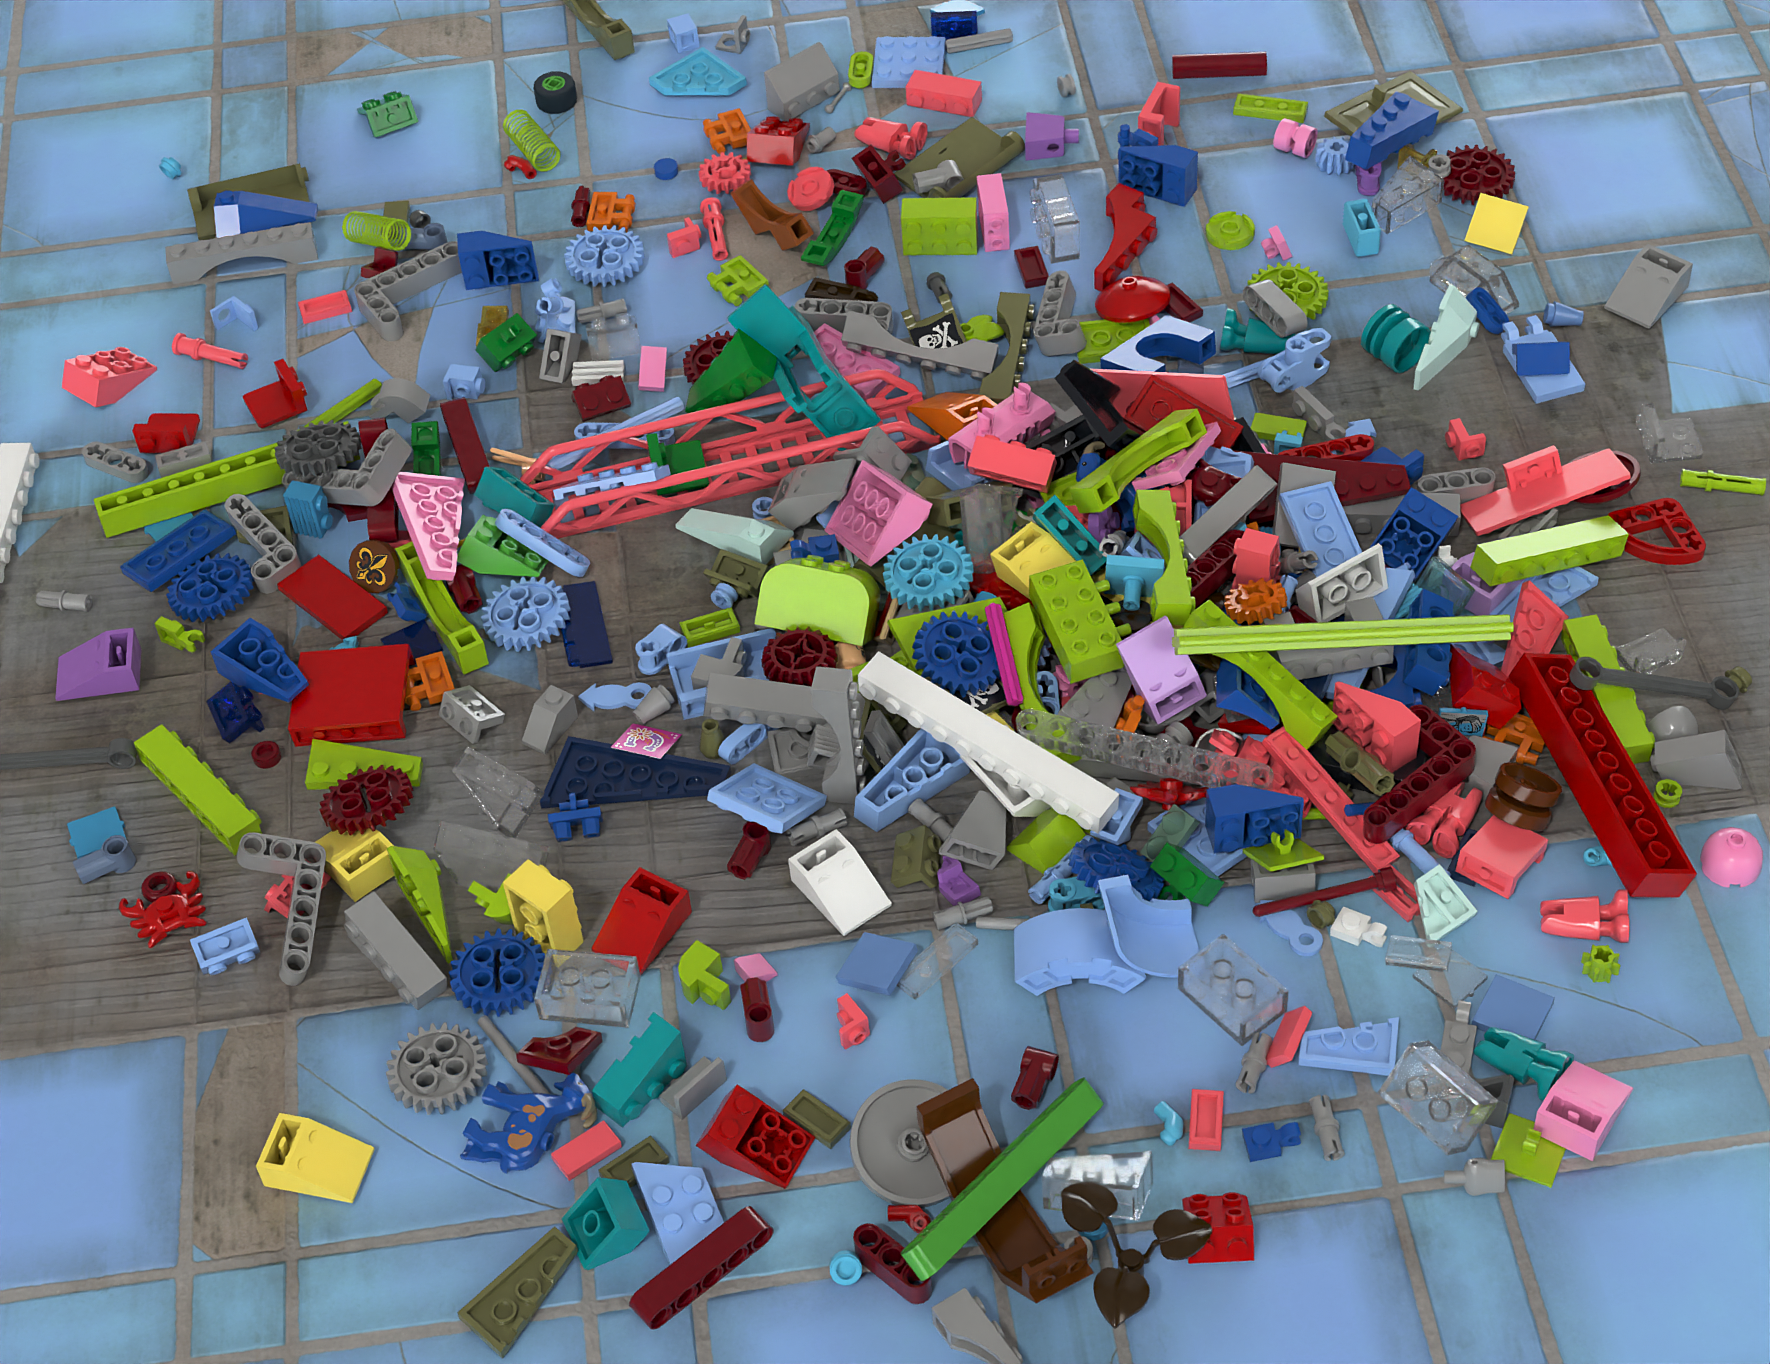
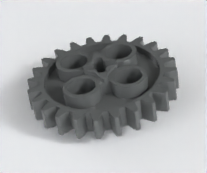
(318, 448)

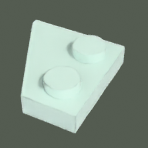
(1441, 904)

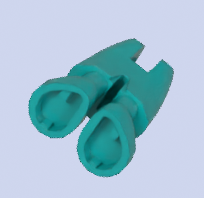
(1253, 337)
(1522, 1058)

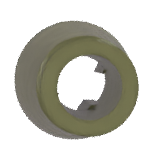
(711, 739)

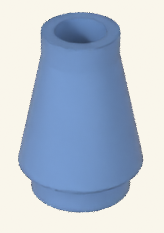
(1562, 315)

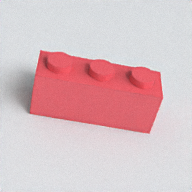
(944, 93)
(1012, 463)

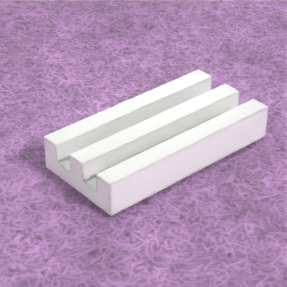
(593, 371)

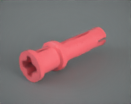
(718, 247)
(199, 349)

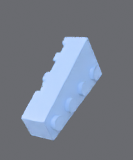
(915, 772)

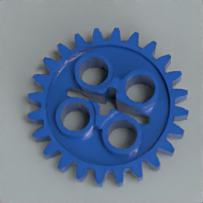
(210, 587)
(957, 653)
(1106, 860)
(479, 968)

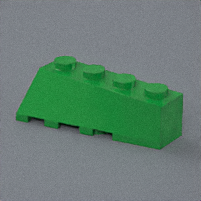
(733, 375)

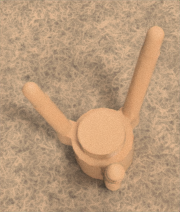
(515, 459)

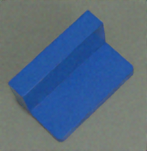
(1542, 358)

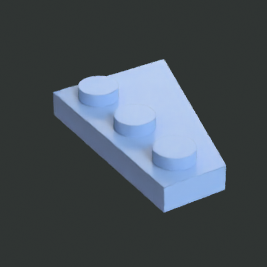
(1352, 1049)

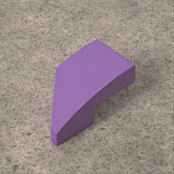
(955, 883)

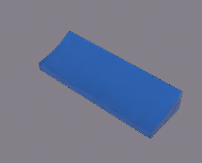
(1242, 694)

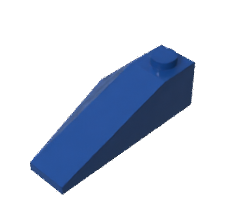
(251, 212)
(258, 662)

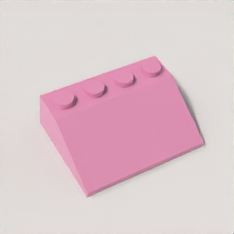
(876, 514)

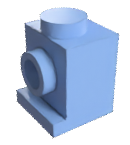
(463, 382)

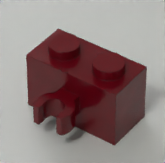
(880, 172)

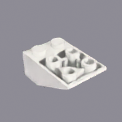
(838, 882)

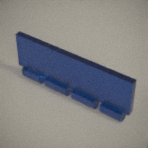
(585, 631)

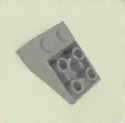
(1649, 286)
(810, 491)

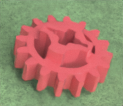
(724, 172)

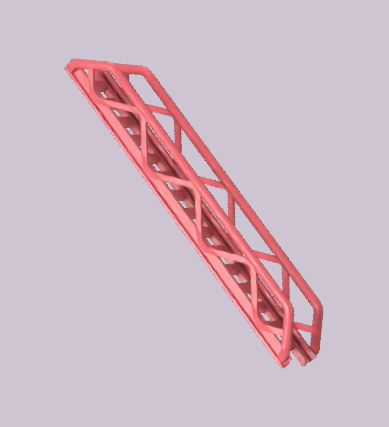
(767, 435)

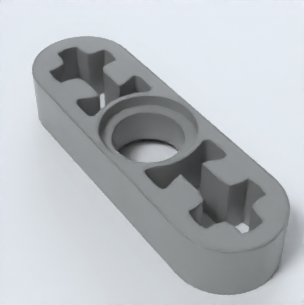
(101, 455)

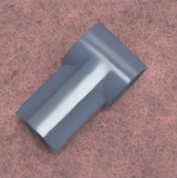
(425, 238)
(113, 856)

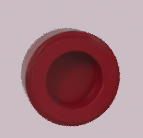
(266, 754)

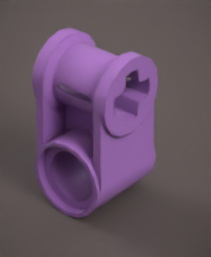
(1368, 180)

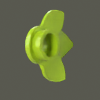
(981, 328)

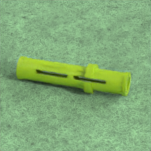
(1733, 483)

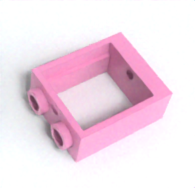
(993, 212)

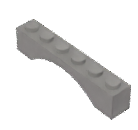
(192, 260)
(971, 357)
(835, 699)
(968, 1330)

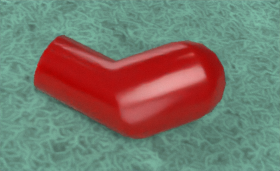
(523, 164)
(912, 1215)

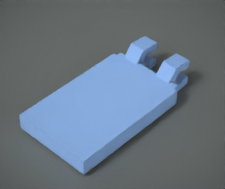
(1540, 386)

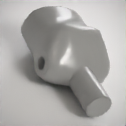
(1479, 1176)

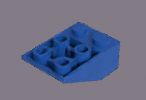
(1160, 171)
(495, 260)
(1415, 532)
(1248, 815)

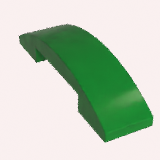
(836, 230)
(426, 448)

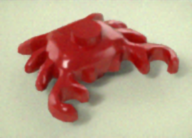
(1169, 792)
(167, 912)

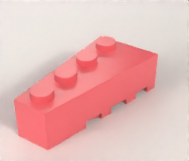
(1256, 557)

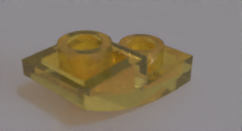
(491, 318)

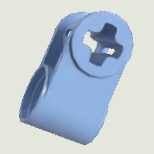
(655, 646)

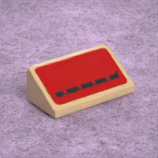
(883, 633)

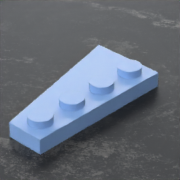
(609, 479)
(1558, 586)

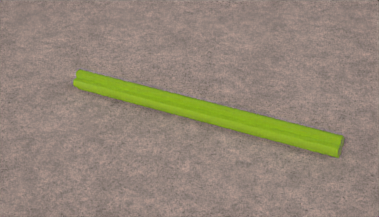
(1341, 634)

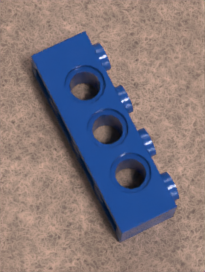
(1428, 663)

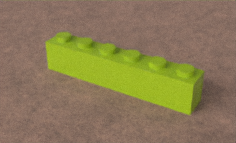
(1549, 550)
(1589, 638)
(197, 787)

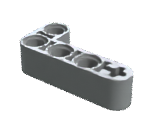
(834, 312)
(1053, 327)
(260, 537)

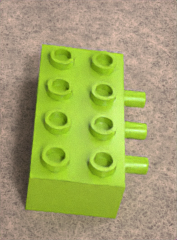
(1078, 620)

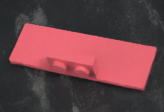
(1206, 388)
(1539, 484)

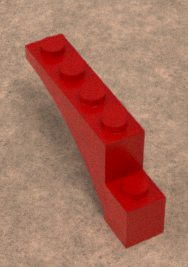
(1131, 233)

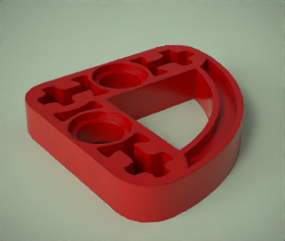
(1665, 514)

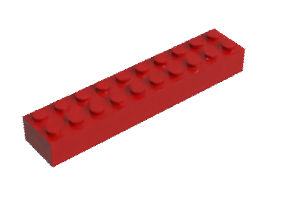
(1602, 778)

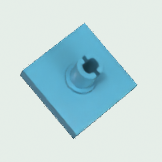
(1132, 577)

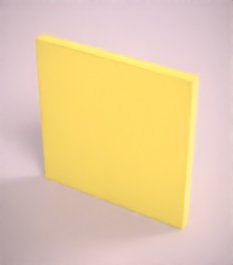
(1496, 223)

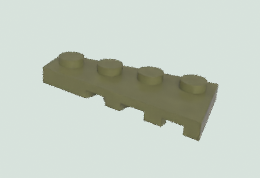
(515, 1295)

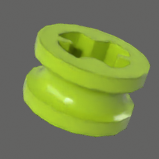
(1665, 800)

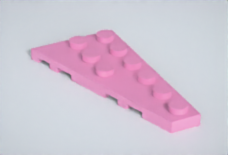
(433, 519)

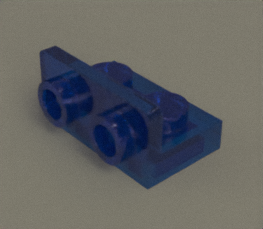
(953, 24)
(234, 711)

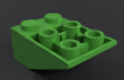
(495, 552)

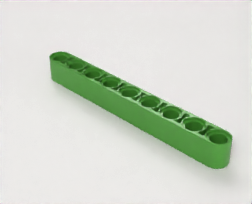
(1001, 1179)

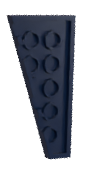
(619, 776)

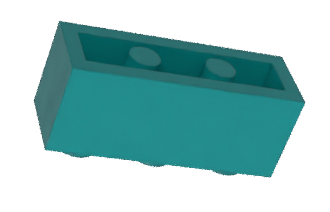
(505, 491)
(1070, 534)

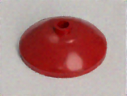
(1132, 299)

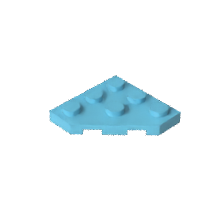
(698, 75)

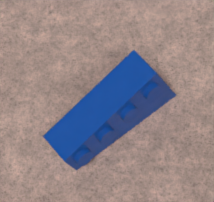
(1389, 129)

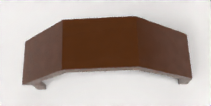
(1014, 1236)

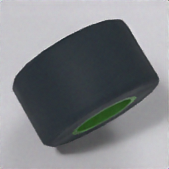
(555, 92)

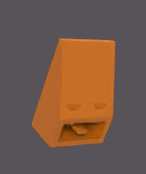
(950, 411)

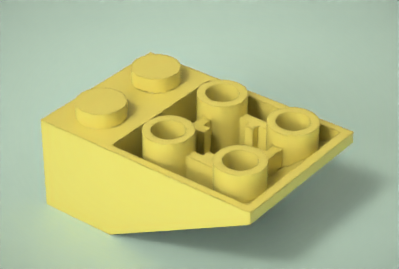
(1026, 554)
(357, 861)
(313, 1159)

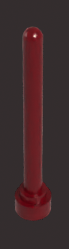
(1382, 880)

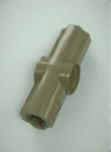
(1360, 763)

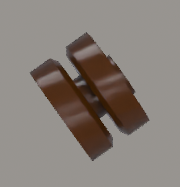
(1523, 796)

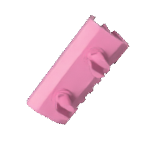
(1014, 419)

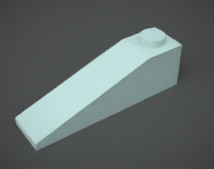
(1448, 336)
(737, 534)

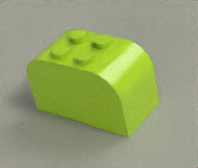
(821, 596)

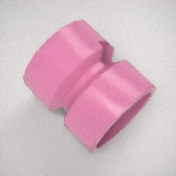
(1295, 138)

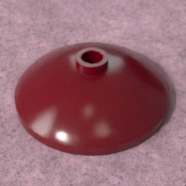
(1614, 492)

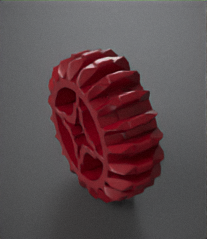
(796, 654)

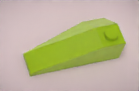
(421, 886)

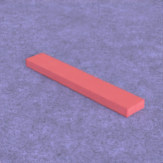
(1327, 797)

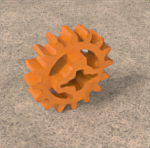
(1255, 601)

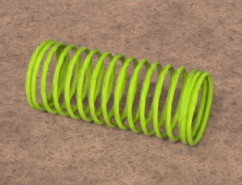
(532, 158)
(368, 221)

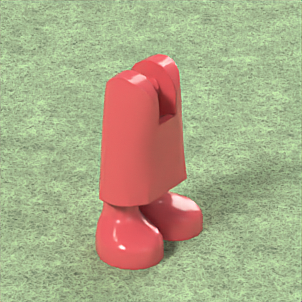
(893, 136)
(1451, 817)
(1582, 917)

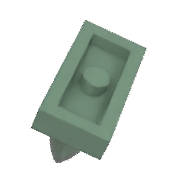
(1174, 829)

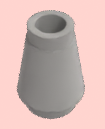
(654, 703)

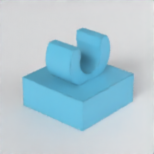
(1286, 442)

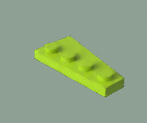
(906, 627)
(335, 760)

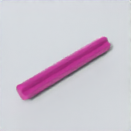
(1004, 654)

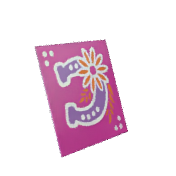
(646, 741)

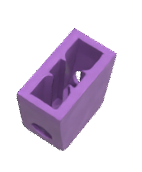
(1046, 136)

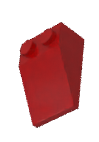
(1482, 687)

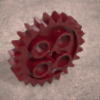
(1478, 172)
(701, 356)
(347, 809)

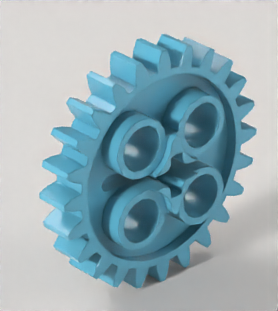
(928, 572)

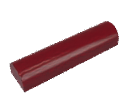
(1219, 65)

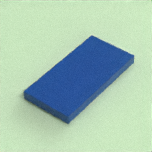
(177, 549)

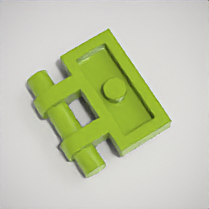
(744, 277)

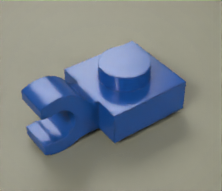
(821, 546)
(407, 606)
(1266, 1142)

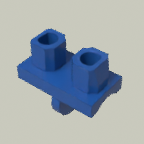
(588, 818)

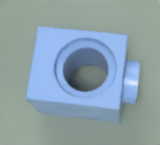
(683, 33)

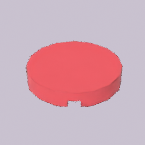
(810, 189)

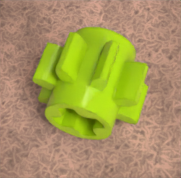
(1600, 963)

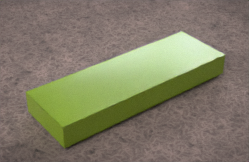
(1270, 108)

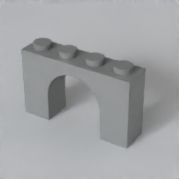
(1320, 662)

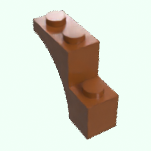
(763, 215)

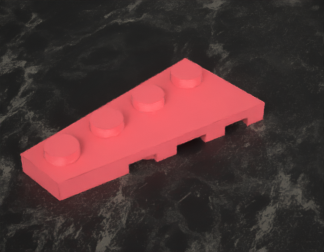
(1535, 624)

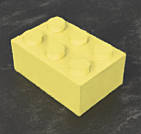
(543, 908)

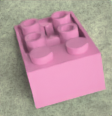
(1581, 1109)

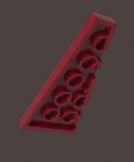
(1354, 480)

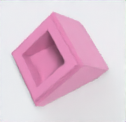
(754, 966)

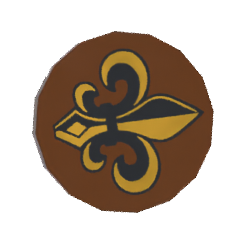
(374, 566)

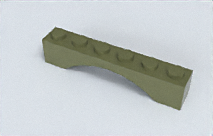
(609, 32)
(1013, 316)

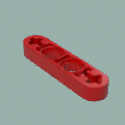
(1354, 448)

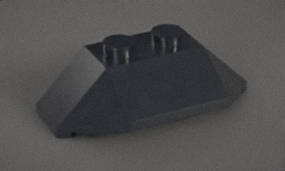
(1067, 445)

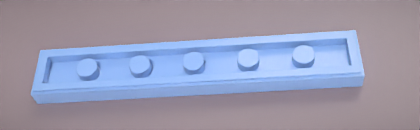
(1388, 604)

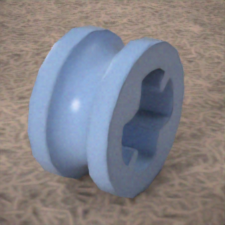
(759, 504)
(724, 596)

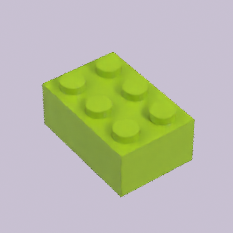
(939, 226)

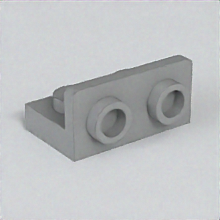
(469, 712)

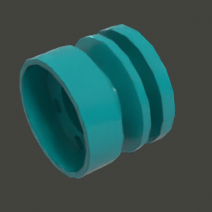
(1395, 338)

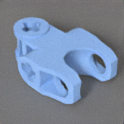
(1296, 363)

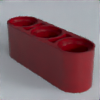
(880, 1254)

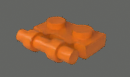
(734, 128)
(604, 209)
(435, 680)
(1130, 714)
(1523, 732)

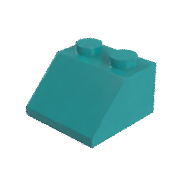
(605, 1222)

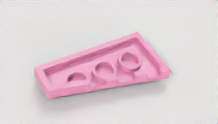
(852, 363)
(1177, 465)

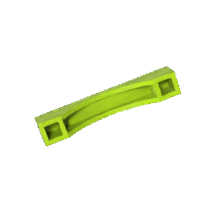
(1108, 481)
(1155, 518)
(452, 627)
(1026, 641)
(1301, 711)

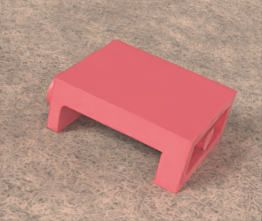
(1160, 110)
(1500, 855)

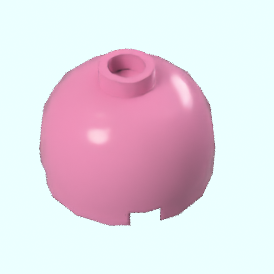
(1732, 857)

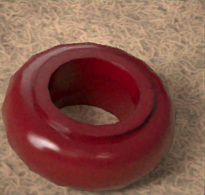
(156, 879)

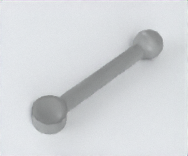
(830, 107)

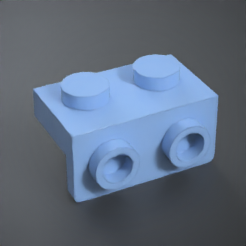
(564, 321)
(225, 946)

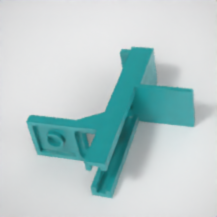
(786, 333)

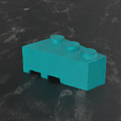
(643, 1072)

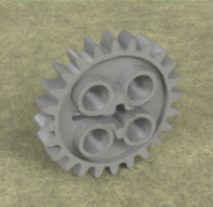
(437, 1068)

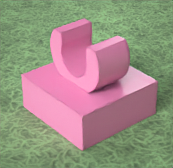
(1276, 245)

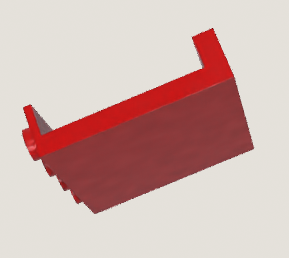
(351, 695)

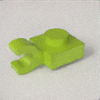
(175, 635)

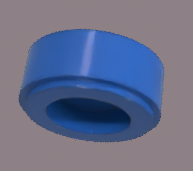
(666, 169)

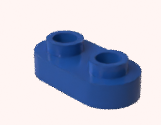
(1487, 310)

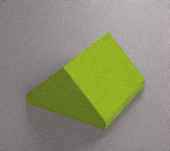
(1046, 840)

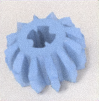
(1331, 156)

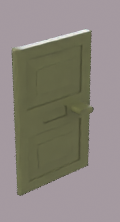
(1356, 111)

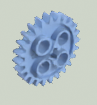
(616, 249)
(525, 613)

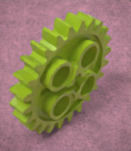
(1299, 285)

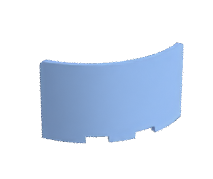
(1148, 934)
(1068, 947)

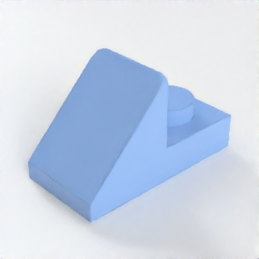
(1118, 827)

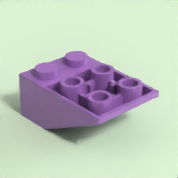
(100, 666)

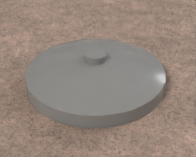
(891, 1148)

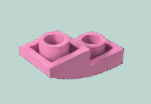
(652, 368)

